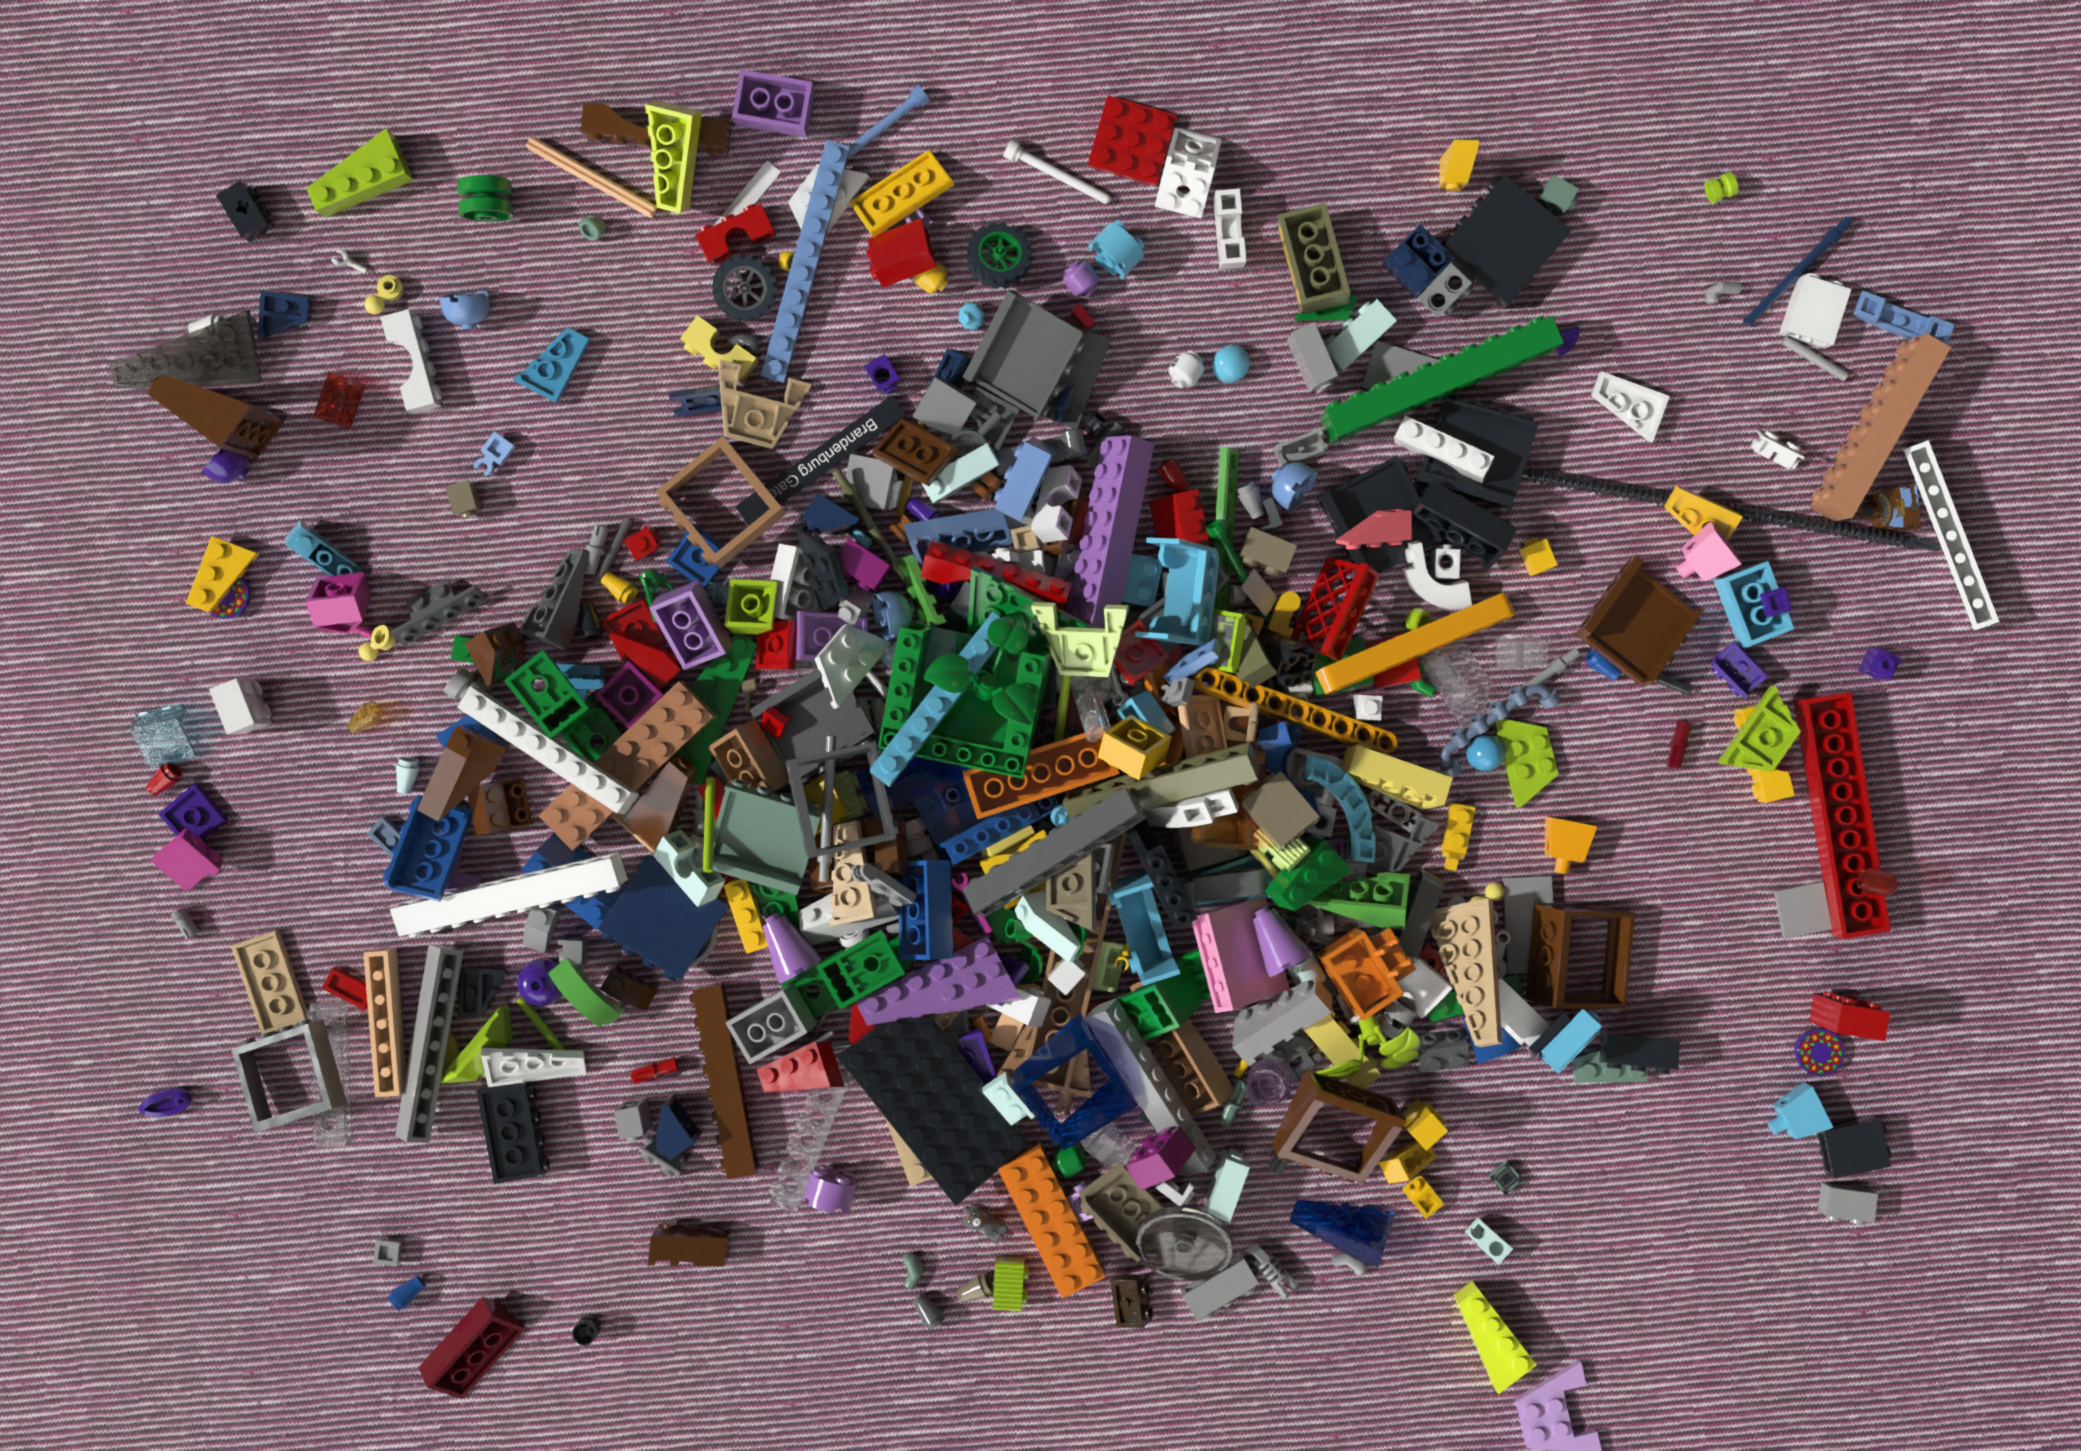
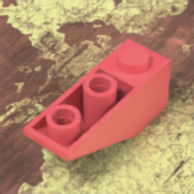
(1382, 526)

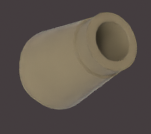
(977, 1288)

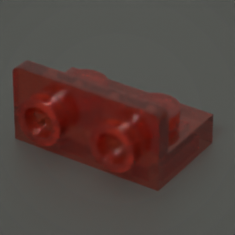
(339, 400)

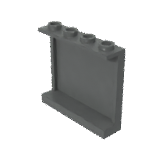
(1026, 355)
(814, 720)

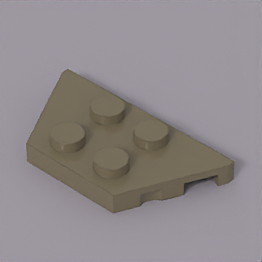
(1073, 892)

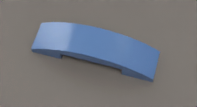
(1898, 320)

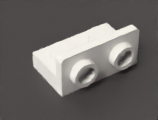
(1176, 1194)

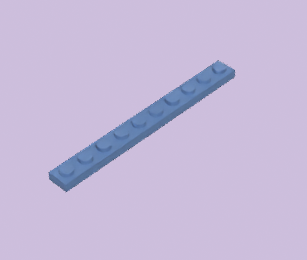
(805, 261)

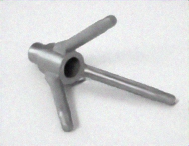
(814, 1036)

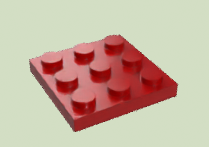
(1131, 141)

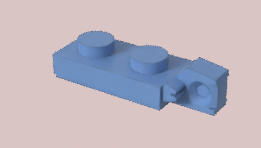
(1195, 661)

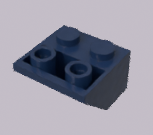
(1417, 261)

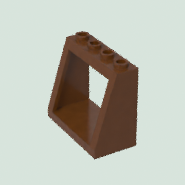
(219, 418)
(1550, 958)
(1305, 1104)

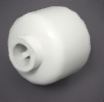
(1186, 369)

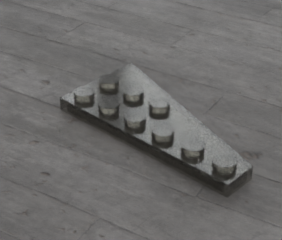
(207, 356)

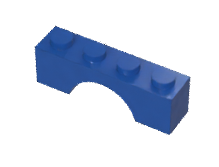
(1278, 743)

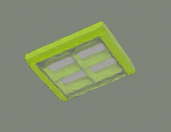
(1230, 630)

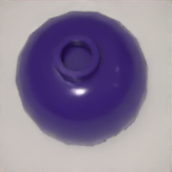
(227, 467)
(536, 984)

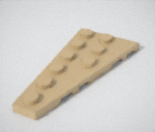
(1470, 959)

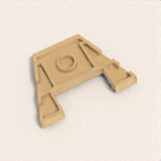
(755, 417)

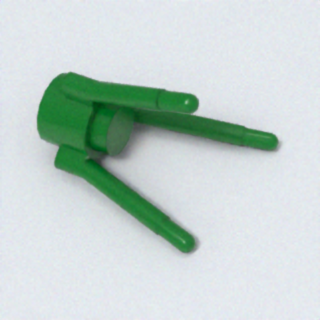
(653, 583)

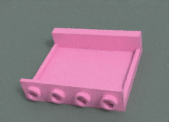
(1234, 957)

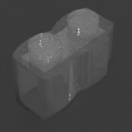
(1521, 652)

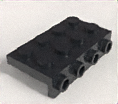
(513, 1132)

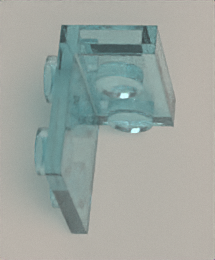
(162, 736)

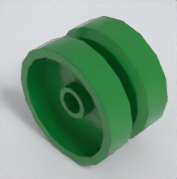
(485, 198)

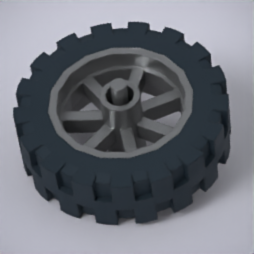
(725, 302)

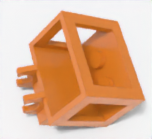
(1366, 969)

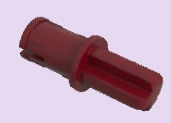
(1679, 744)

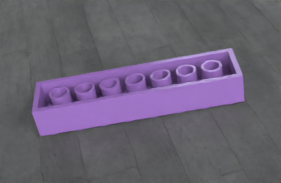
(1110, 527)

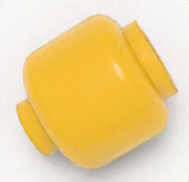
(932, 279)

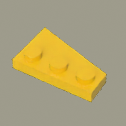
(217, 573)

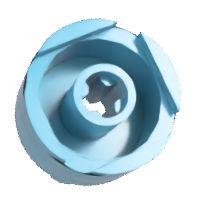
(1117, 249)

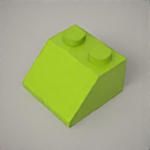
(750, 606)

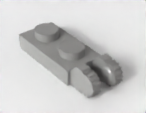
(883, 884)

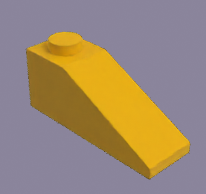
(1457, 164)

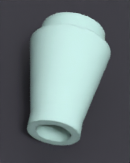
(406, 772)

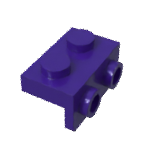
(1738, 669)

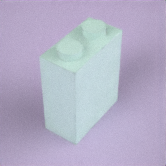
(1226, 1184)

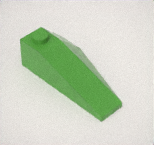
(1372, 900)

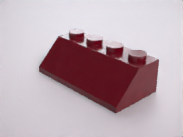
(471, 1348)

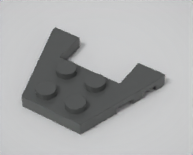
(1393, 848)

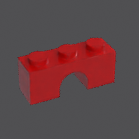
(715, 239)

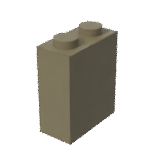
(1279, 810)

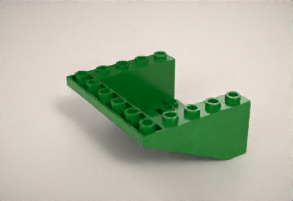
(972, 729)

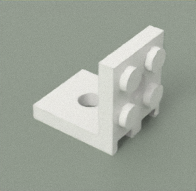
(1191, 164)

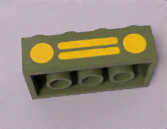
(1313, 258)

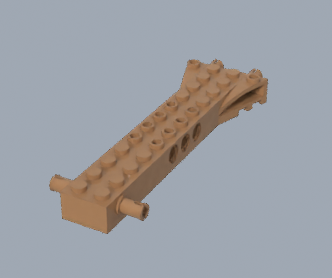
(1072, 1075)

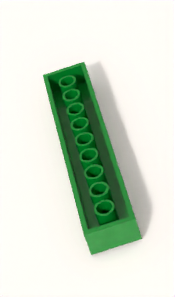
(1441, 379)

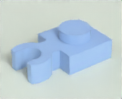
(496, 450)

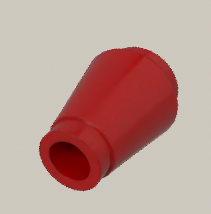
(1173, 475)
(164, 778)

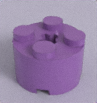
(830, 1189)

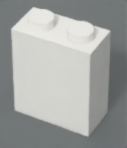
(1815, 311)

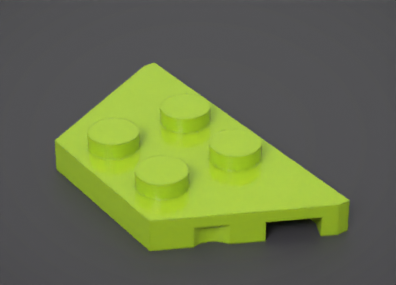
(1763, 736)
(1528, 758)

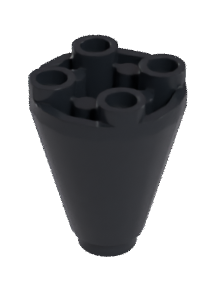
(1291, 658)

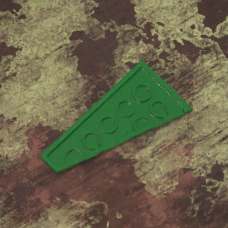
(996, 595)
(719, 690)

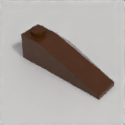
(461, 768)

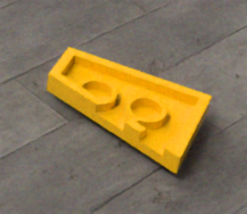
(1697, 511)

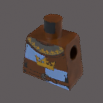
(1893, 509)

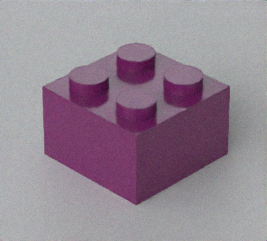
(863, 566)
(629, 694)
(1160, 1157)

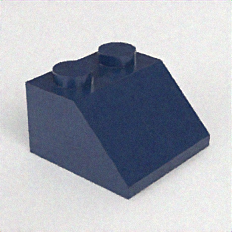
(829, 517)
(675, 1129)

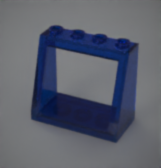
(1104, 1105)

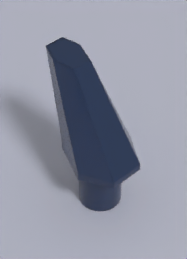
(1063, 404)

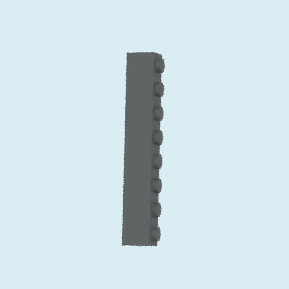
(1054, 852)

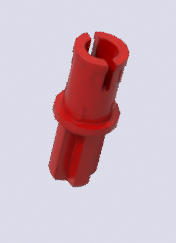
(654, 1070)

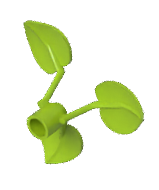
(1398, 1050)

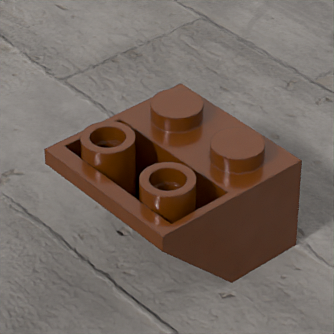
(499, 806)

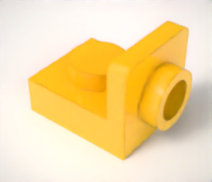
(1423, 1196)

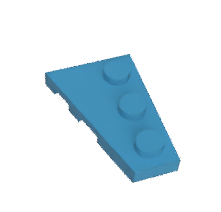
(555, 366)

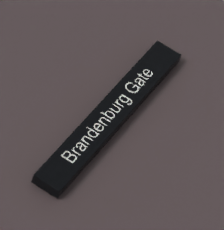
(824, 458)

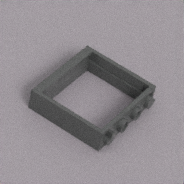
(884, 801)
(323, 1064)

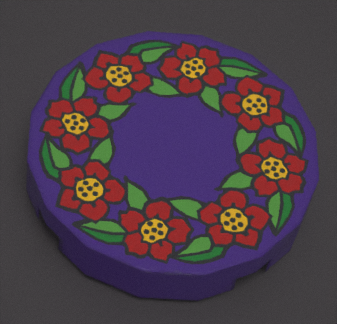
(235, 601)
(1819, 1052)

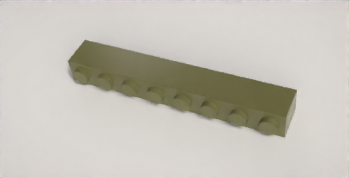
(1174, 780)

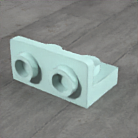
(1006, 1100)

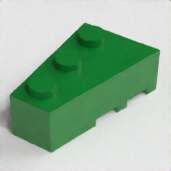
(1310, 877)

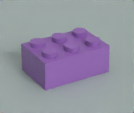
(773, 103)
(691, 625)

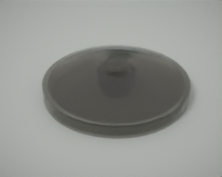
(1184, 1243)

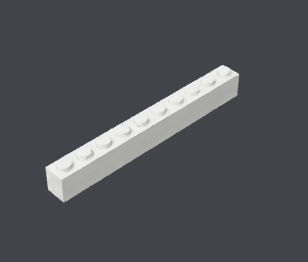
(510, 894)

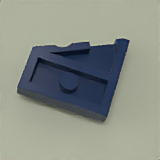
(282, 312)

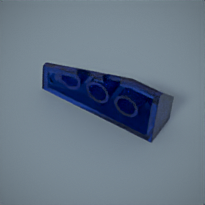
(916, 780)
(1351, 1229)

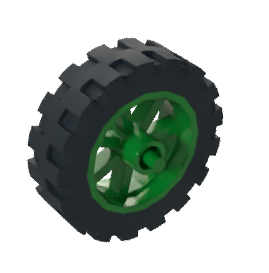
(1002, 234)

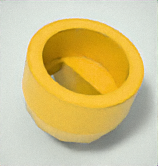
(783, 261)

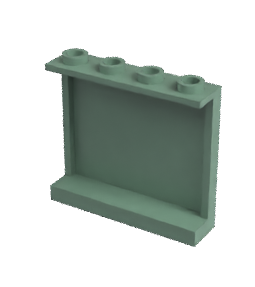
(761, 836)

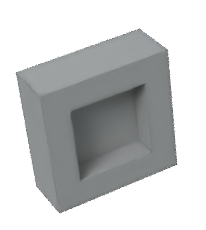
(387, 1252)

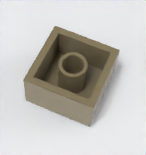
(1266, 552)

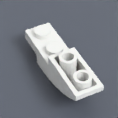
(1193, 810)

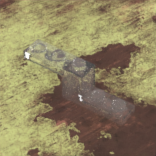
(1089, 695)

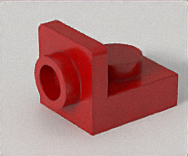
(644, 542)

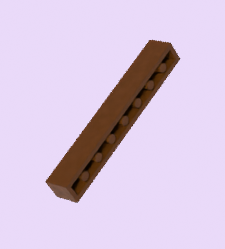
(725, 1081)

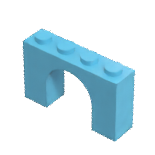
(1571, 1040)

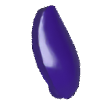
(165, 1102)

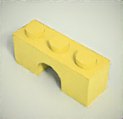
(701, 338)

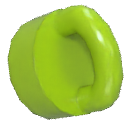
(1417, 618)

